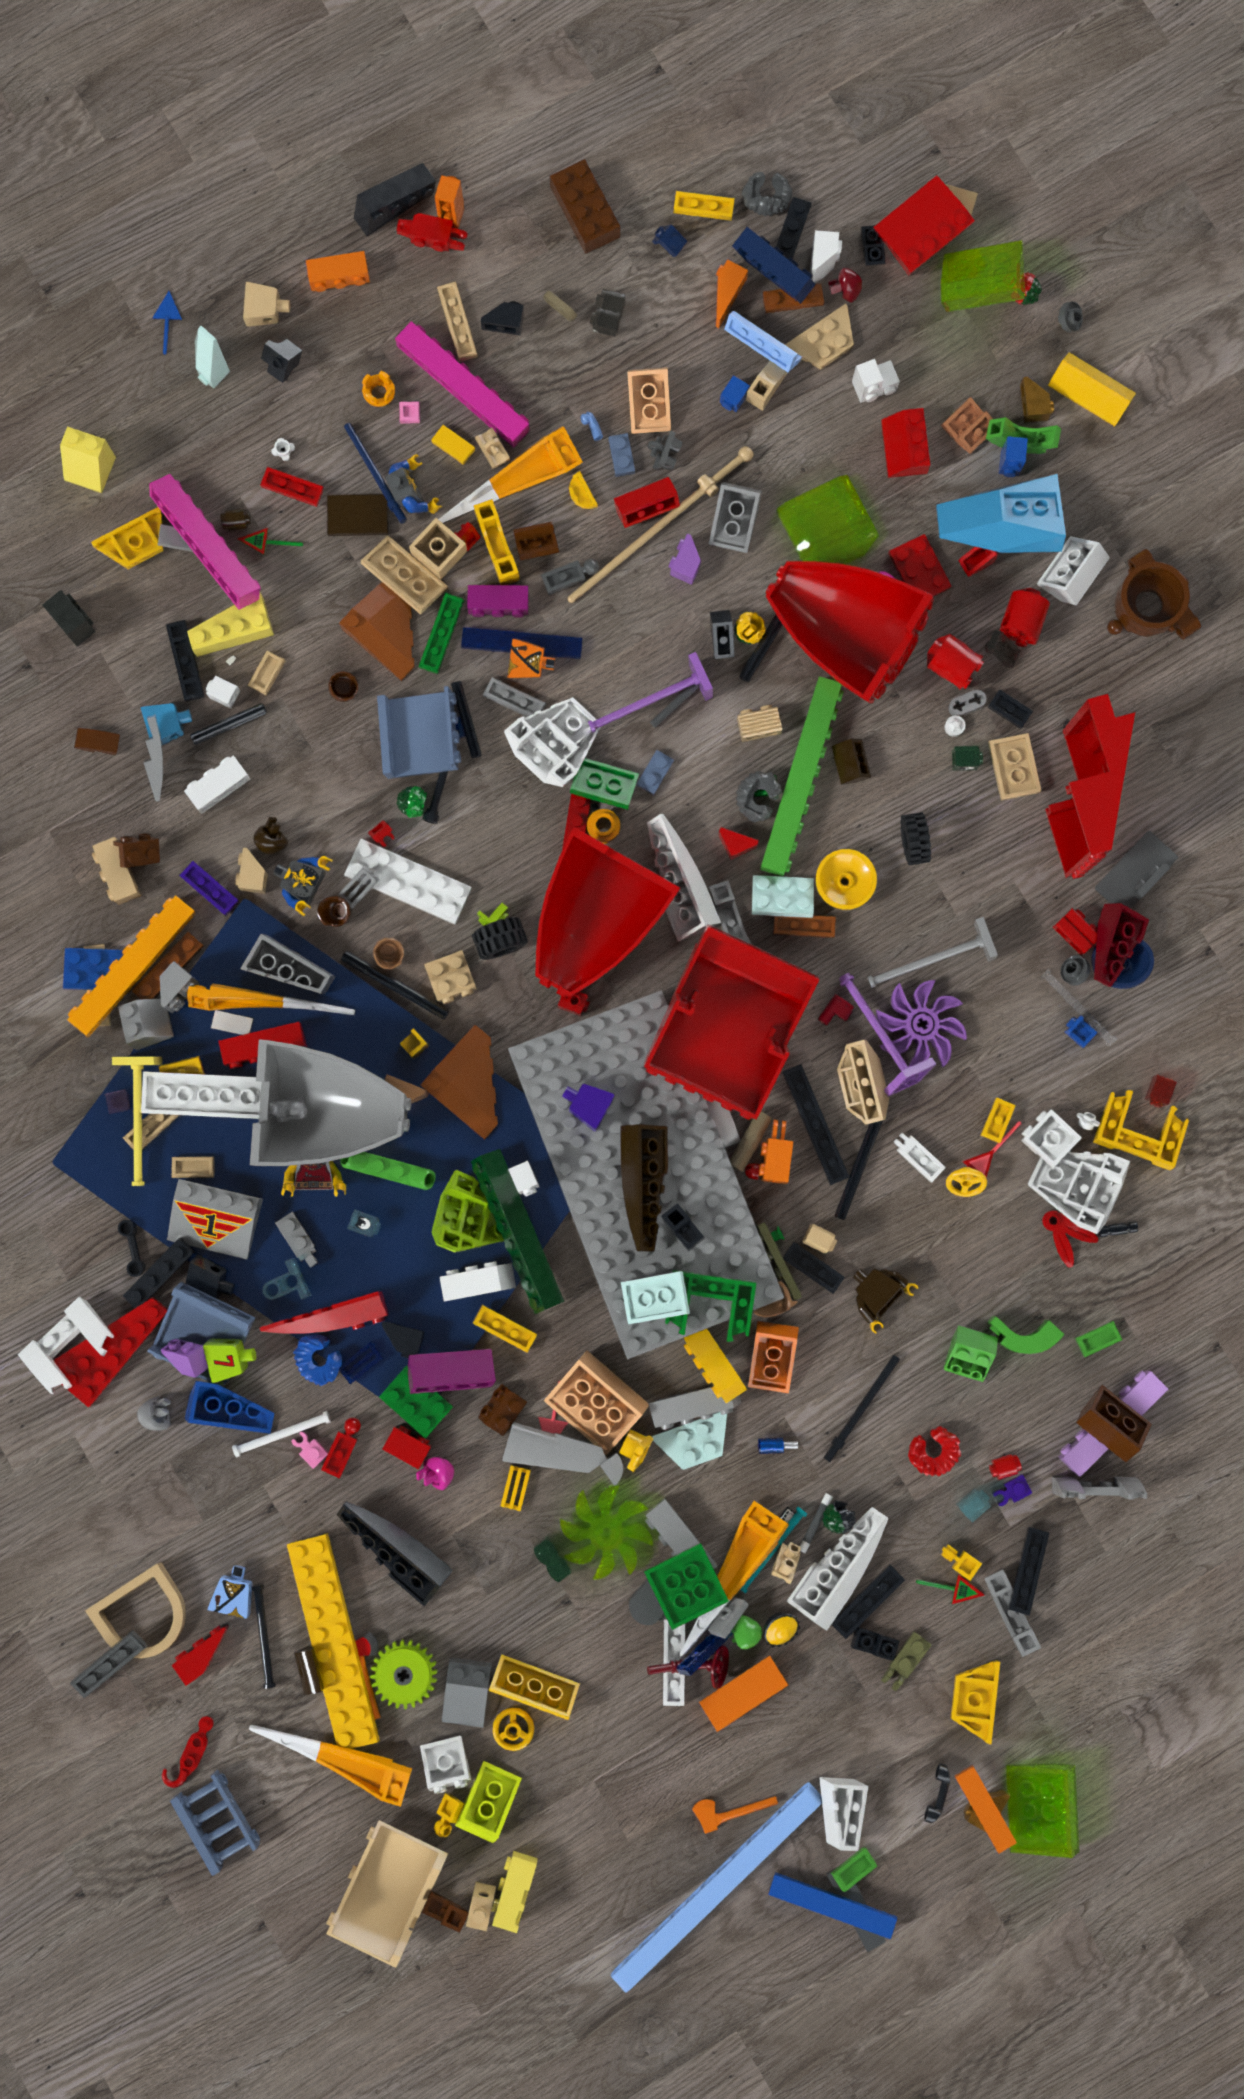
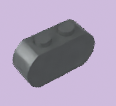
(645, 1606)

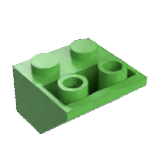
(971, 1353)

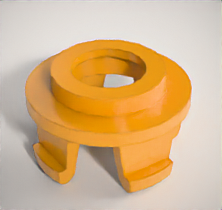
(380, 379)
(609, 835)

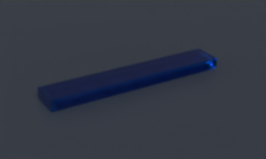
(502, 641)

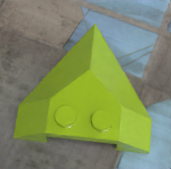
(464, 1216)

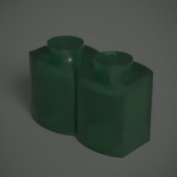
(548, 1554)

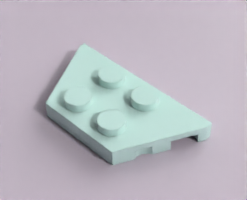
(694, 1441)

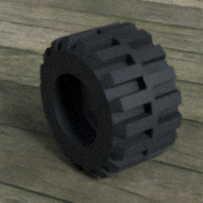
(499, 938)

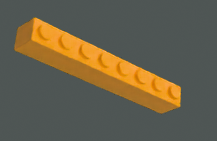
(131, 966)

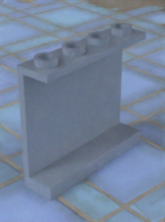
(418, 734)

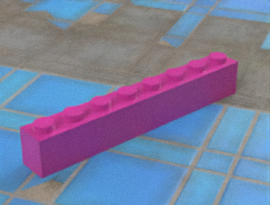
(462, 384)
(204, 541)

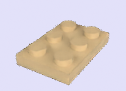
(1014, 766)

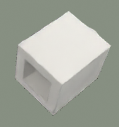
(222, 691)

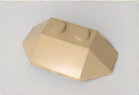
(863, 1082)

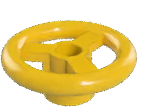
(966, 1178)
(499, 1738)

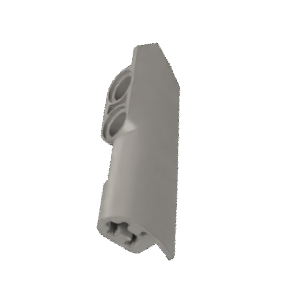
(550, 1450)

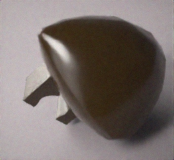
(269, 838)

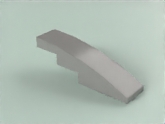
(154, 764)

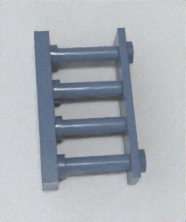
(193, 1823)

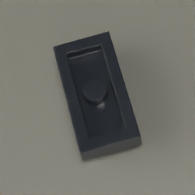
(1010, 709)

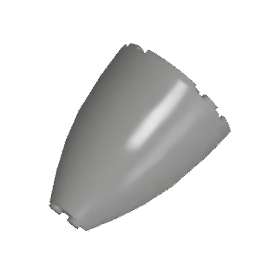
(344, 1104)

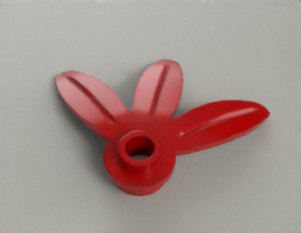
(1061, 1241)

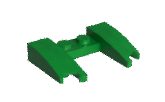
(735, 1290)

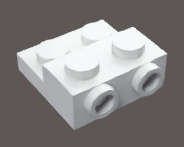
(1050, 1137)
(445, 1764)

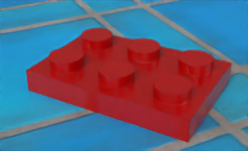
(919, 566)

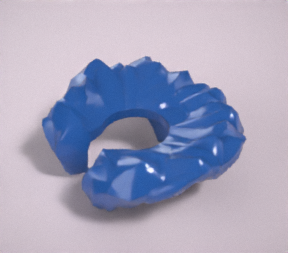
(309, 1367)

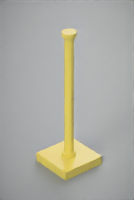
(137, 1065)

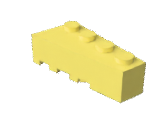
(231, 628)

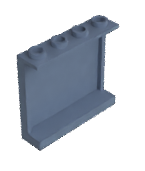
(196, 1319)

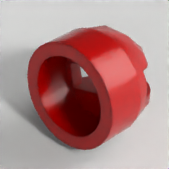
(752, 1171)

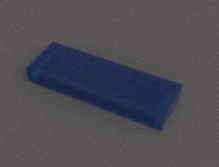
(701, 1654)

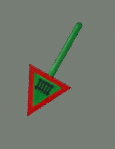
(259, 540)
(962, 1591)

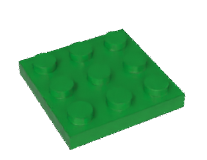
(686, 1586)

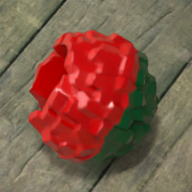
(1032, 289)

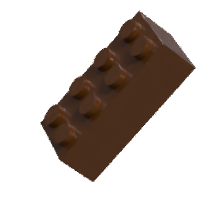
(585, 206)

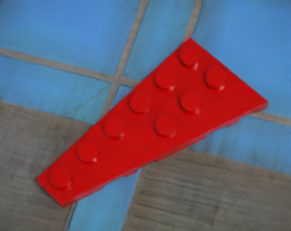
(92, 1372)

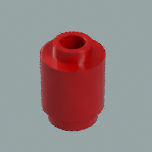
(1005, 1466)

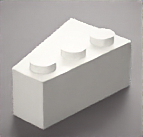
(477, 1281)

